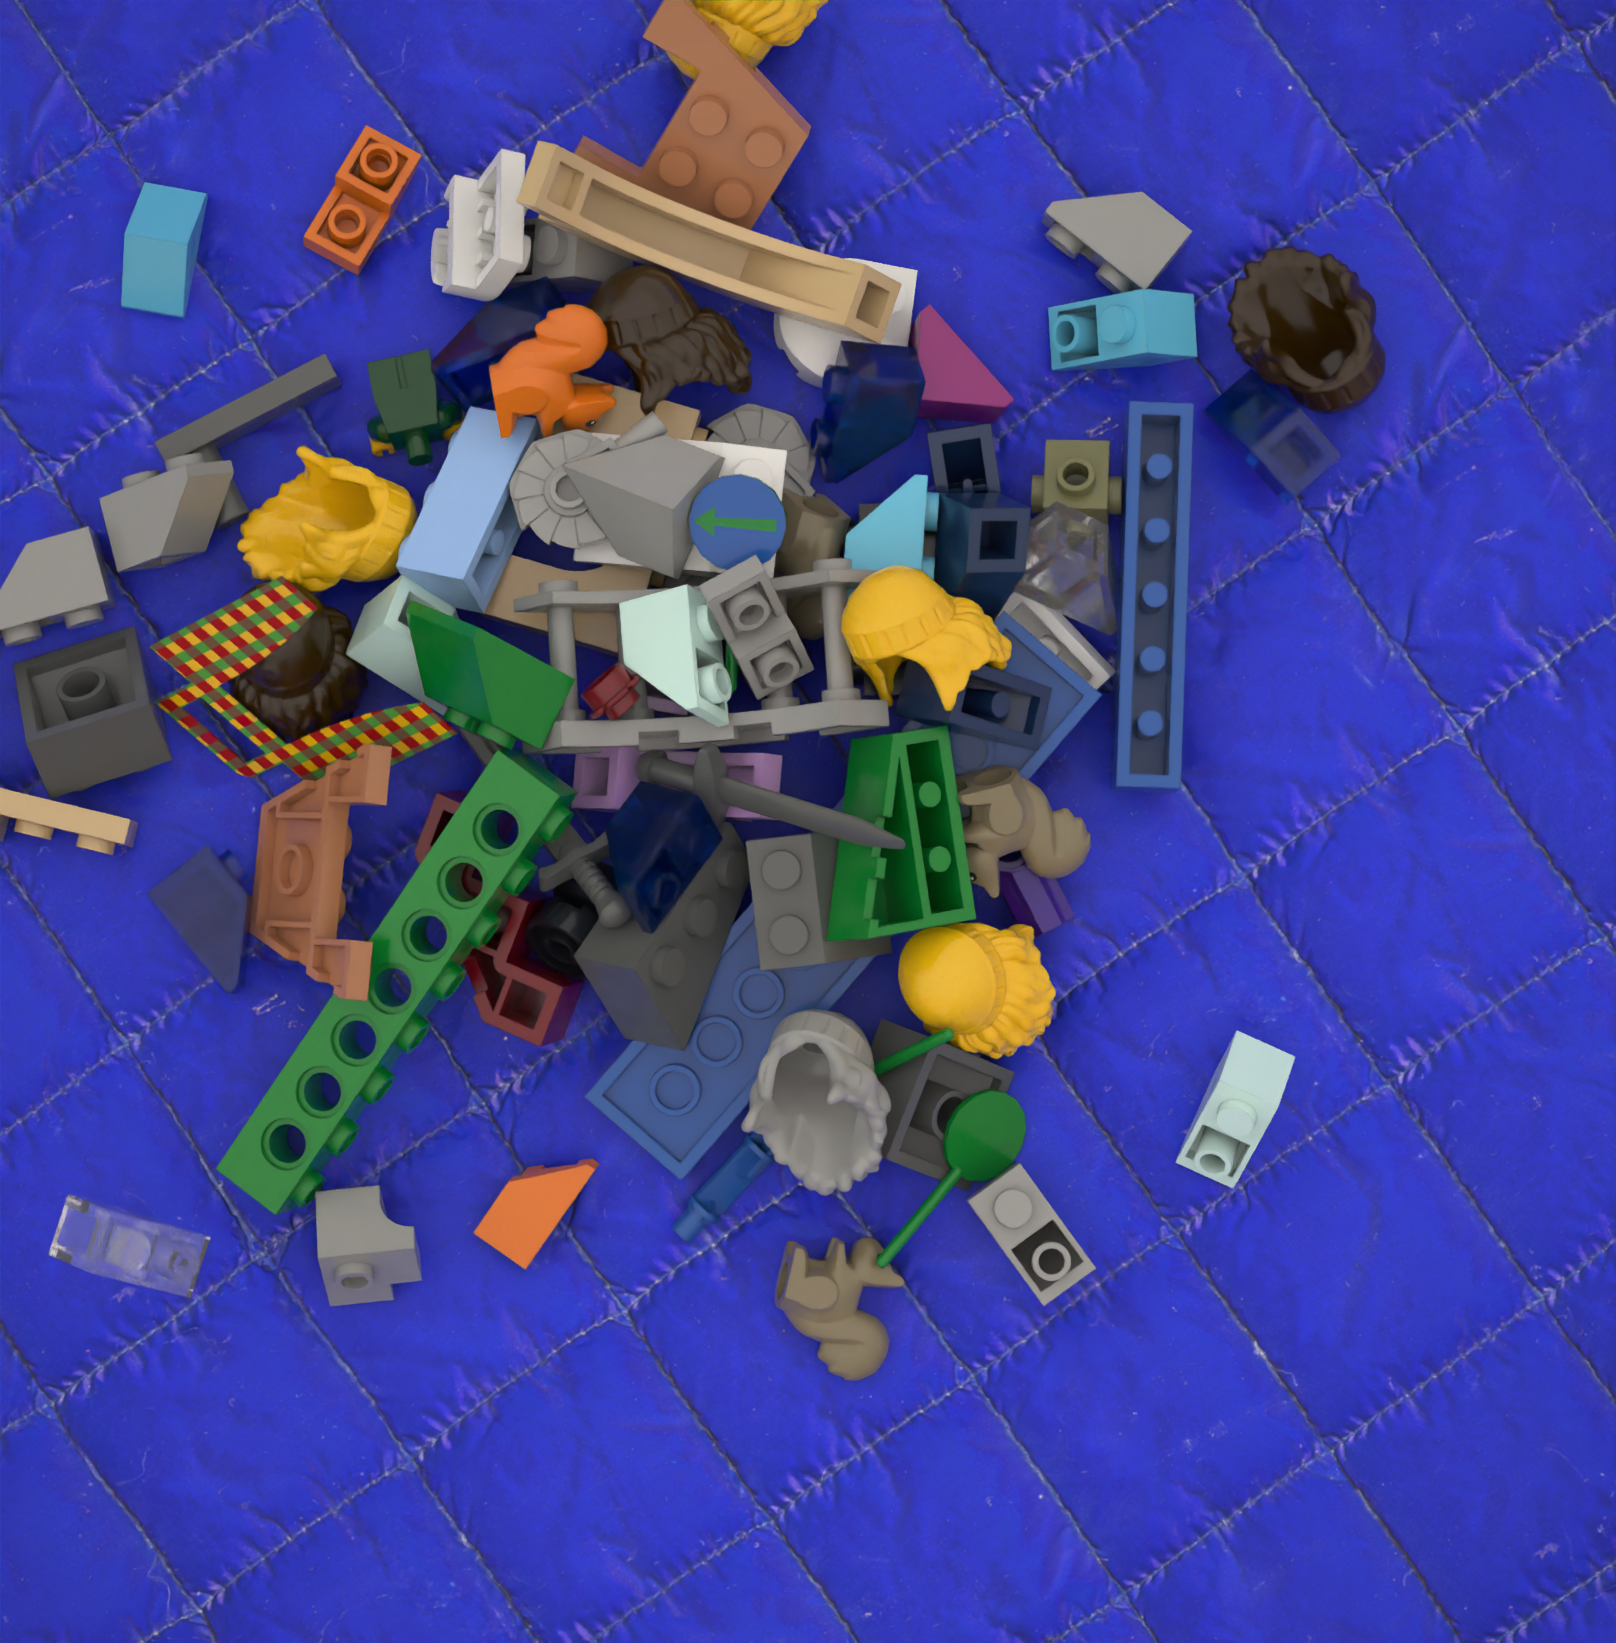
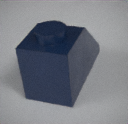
(990, 707)

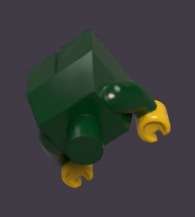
(409, 407)

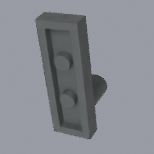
(244, 416)

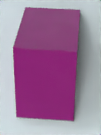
(955, 379)

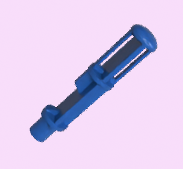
(724, 1187)

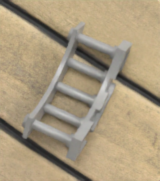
(780, 713)

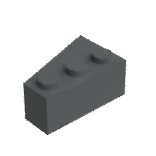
(661, 978)

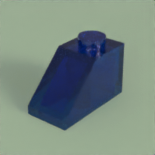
(488, 336)
(211, 912)

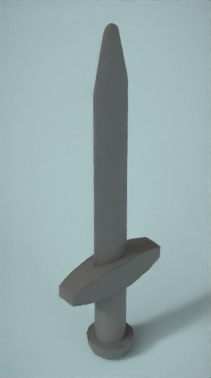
(717, 791)

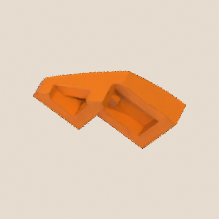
(532, 1208)

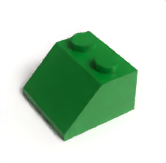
(485, 680)

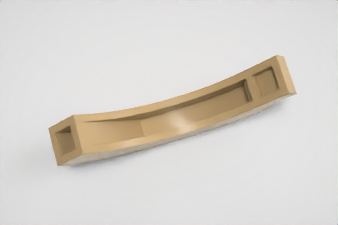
(705, 249)

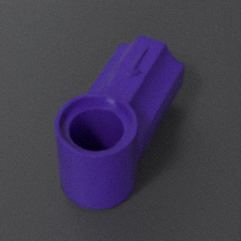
(1033, 898)

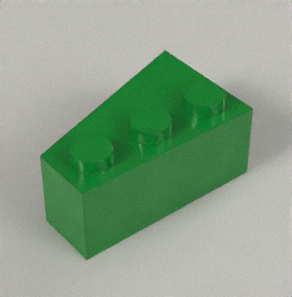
(911, 791)

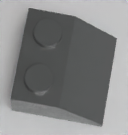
(91, 713)
(793, 900)
(926, 1095)

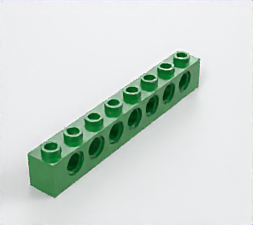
(260, 1154)

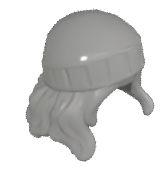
(820, 1101)

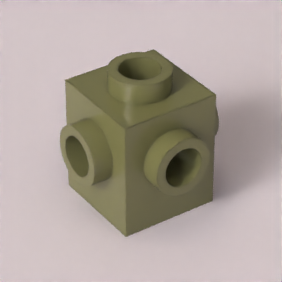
(1078, 477)

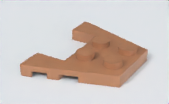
(727, 134)
(302, 865)

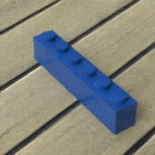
(1152, 597)

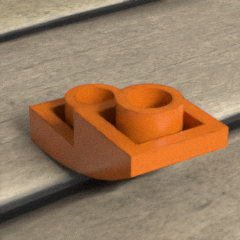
(362, 200)

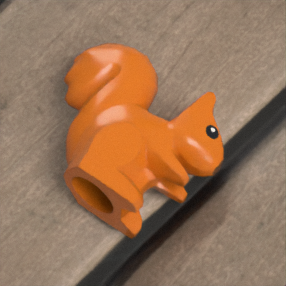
(539, 370)

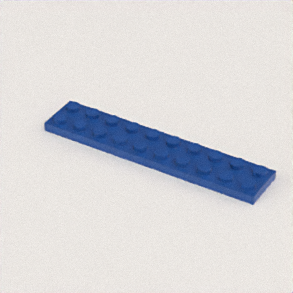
(686, 1099)

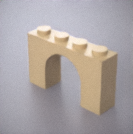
(522, 576)

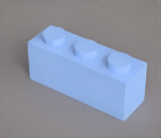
(469, 513)

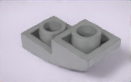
(756, 627)

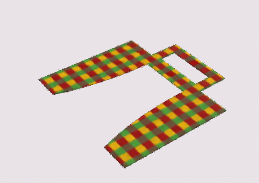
(242, 636)

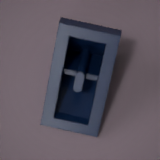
(964, 460)

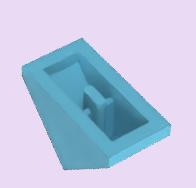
(162, 249)

